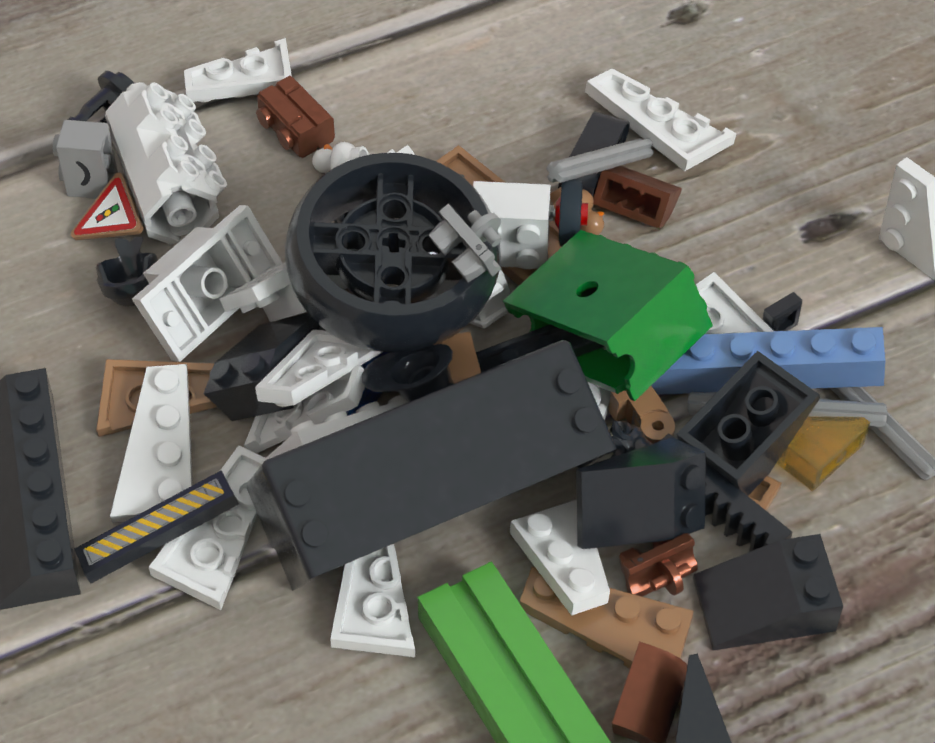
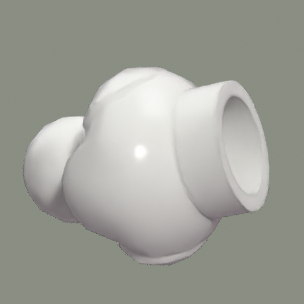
(329, 158)

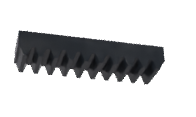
(739, 512)

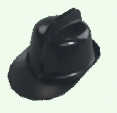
(411, 372)

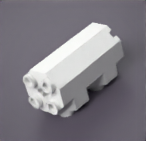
(164, 167)

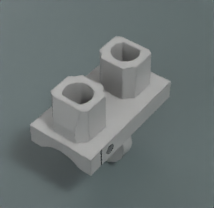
(477, 256)

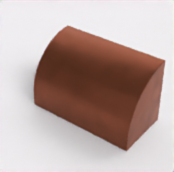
(636, 195)
(650, 695)

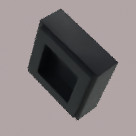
(783, 313)

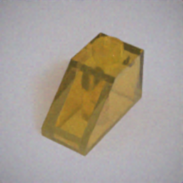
(823, 447)

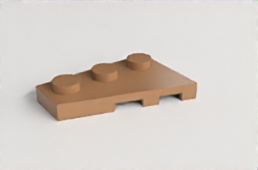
(123, 387)

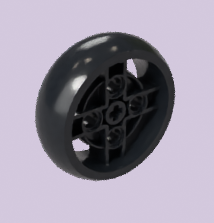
(387, 253)

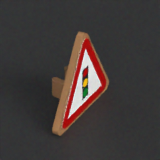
(110, 213)

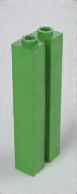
(505, 663)

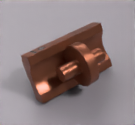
(660, 566)

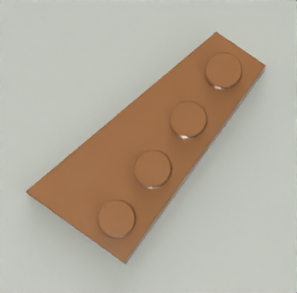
(612, 626)

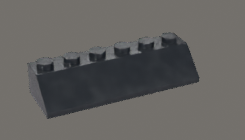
(34, 507)

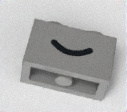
(84, 157)

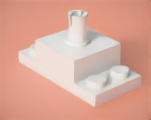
(192, 276)
(272, 292)

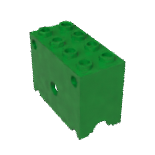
(621, 298)

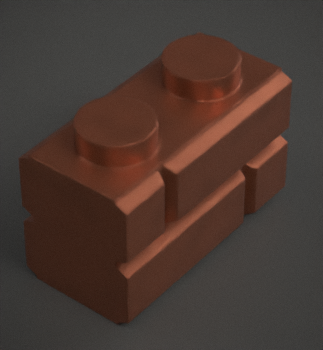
(295, 117)

